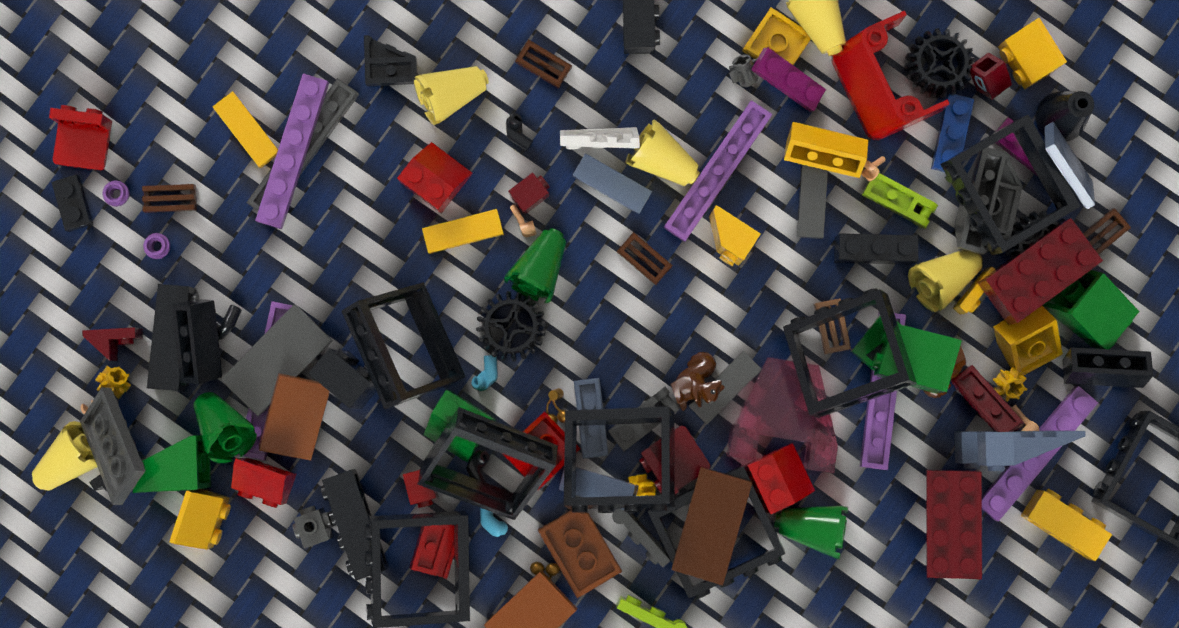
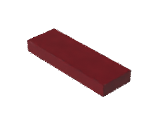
(987, 401)

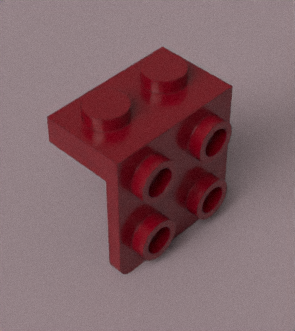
(687, 459)

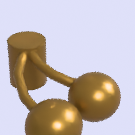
(554, 395)
(551, 569)

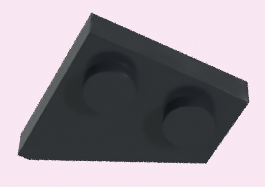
(387, 65)

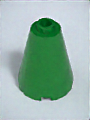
(539, 267)
(222, 428)
(814, 527)

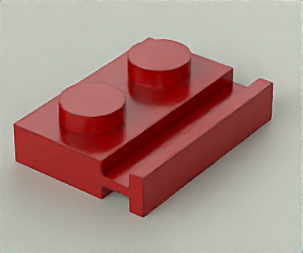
(434, 550)

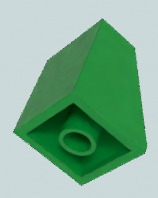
(1093, 310)
(929, 354)
(442, 415)
(177, 468)

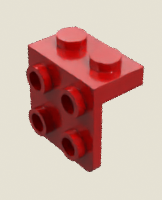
(81, 137)

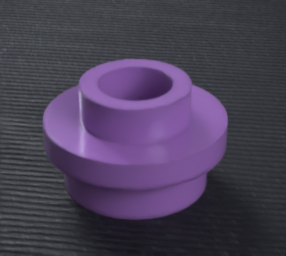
(109, 190)
(150, 242)

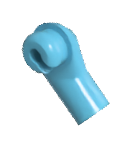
(487, 376)
(491, 524)

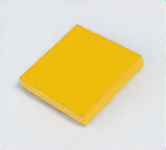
(779, 35)

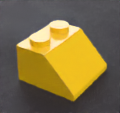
(1031, 54)
(731, 236)
(1030, 341)
(200, 519)

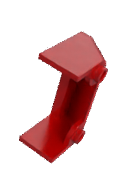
(868, 88)

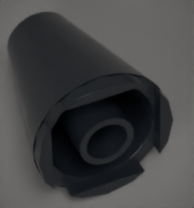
(1067, 110)

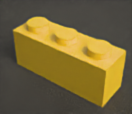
(826, 149)
(1067, 524)

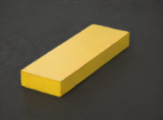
(246, 129)
(462, 231)

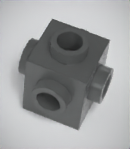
(304, 530)

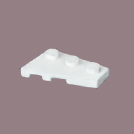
(600, 138)

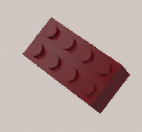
(1040, 271)
(954, 524)

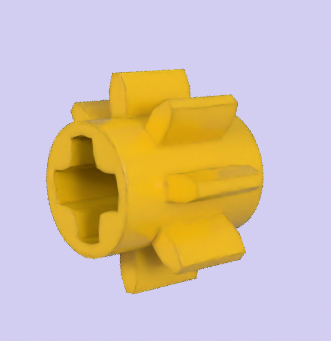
(115, 379)
(1010, 384)
(646, 486)

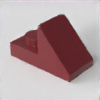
(106, 339)

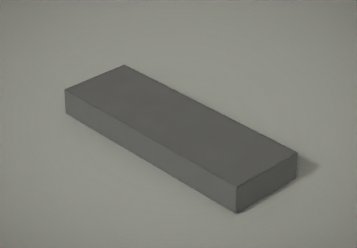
(812, 202)
(734, 379)

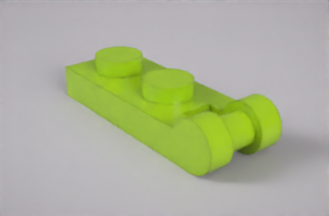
(900, 200)
(654, 616)

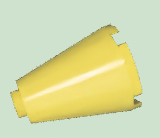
(821, 22)
(449, 91)
(663, 156)
(944, 277)
(65, 459)

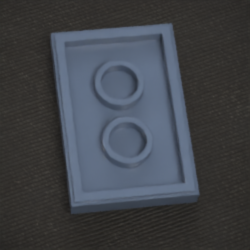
(1069, 165)

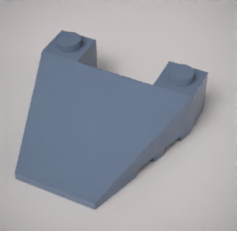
(1007, 448)

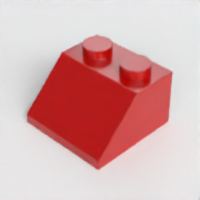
(434, 177)
(549, 431)
(780, 478)
(262, 480)

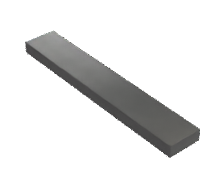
(334, 107)

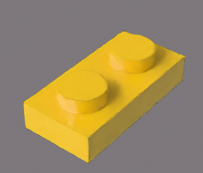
(970, 298)

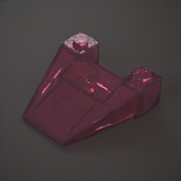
(780, 411)

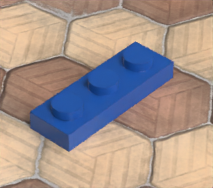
(952, 129)

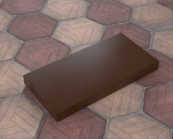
(711, 525)

